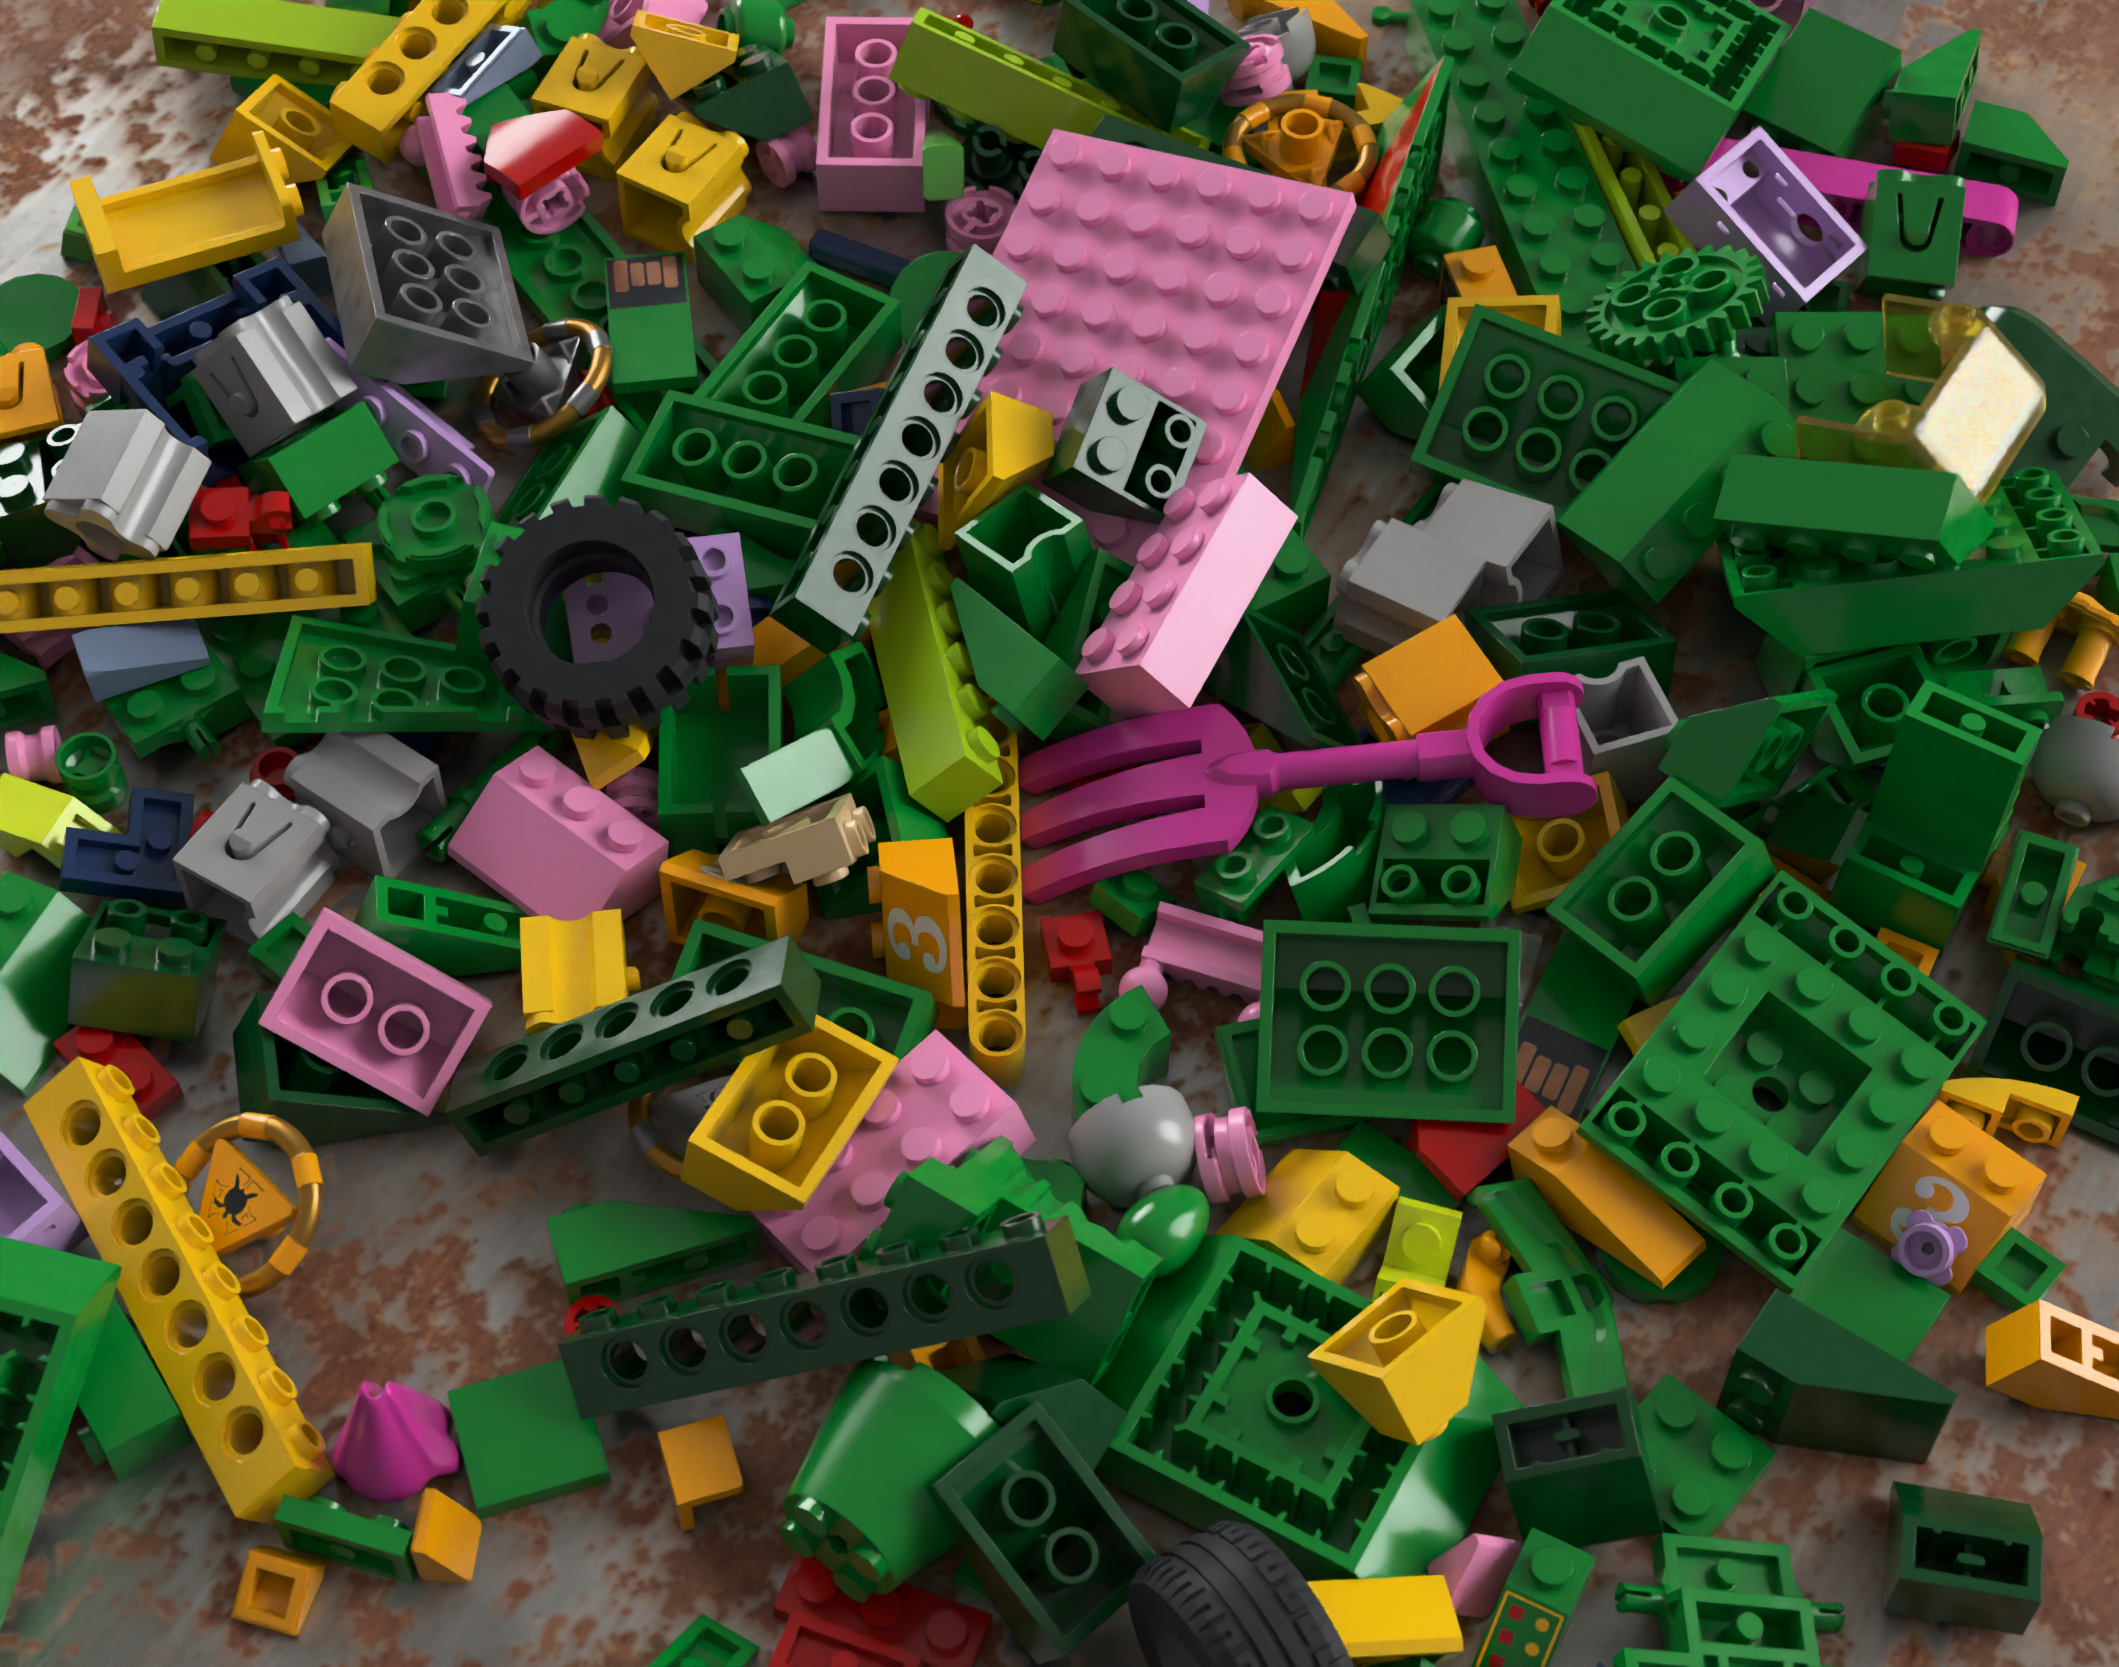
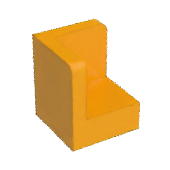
(699, 1465)

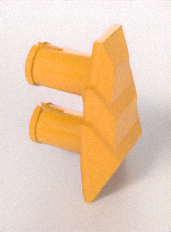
(2095, 635)

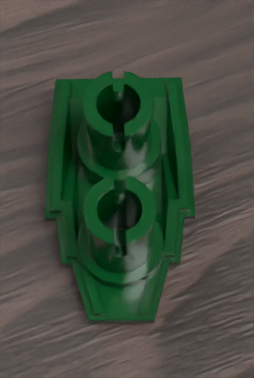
(997, 162)

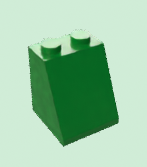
(1824, 88)

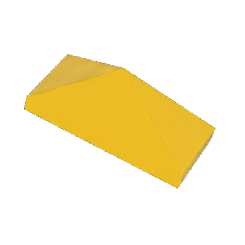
(609, 759)

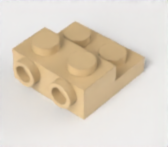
(811, 841)

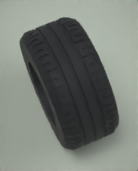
(1230, 1604)

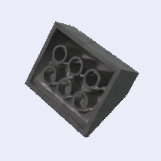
(421, 291)

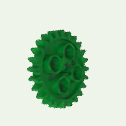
(1678, 305)

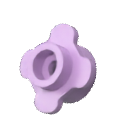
(1947, 1244)

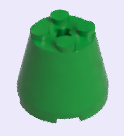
(869, 1471)

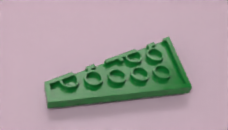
(384, 681)

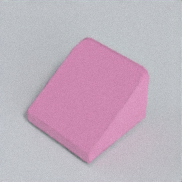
(1476, 1572)

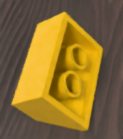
(785, 1119)

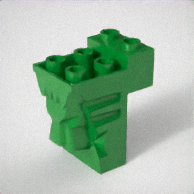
(1935, 817)
(985, 1193)

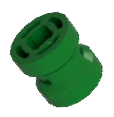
(92, 771)

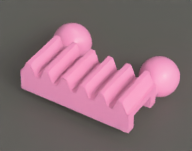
(446, 151)
(1202, 951)

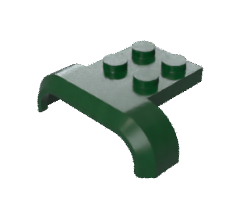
(2079, 401)

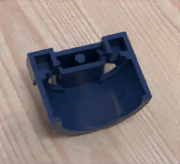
(147, 362)

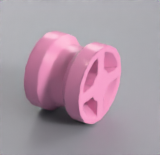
(787, 156)
(34, 755)
(637, 794)

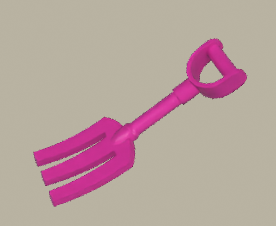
(1230, 776)

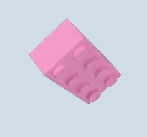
(867, 124)
(1185, 595)
(927, 1109)

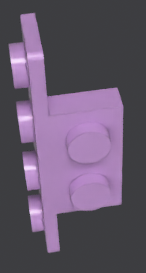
(414, 431)

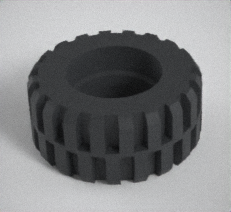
(564, 550)

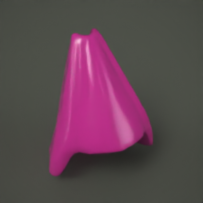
(394, 1443)

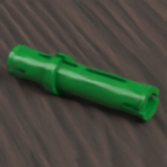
(463, 798)

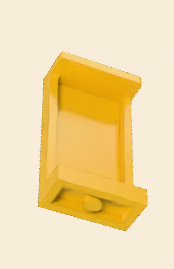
(190, 219)

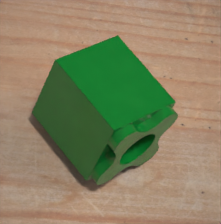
(1911, 234)
(1020, 558)

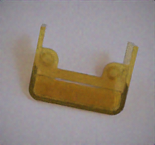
(1970, 419)

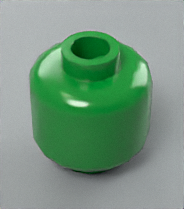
(758, 23)
(1442, 229)

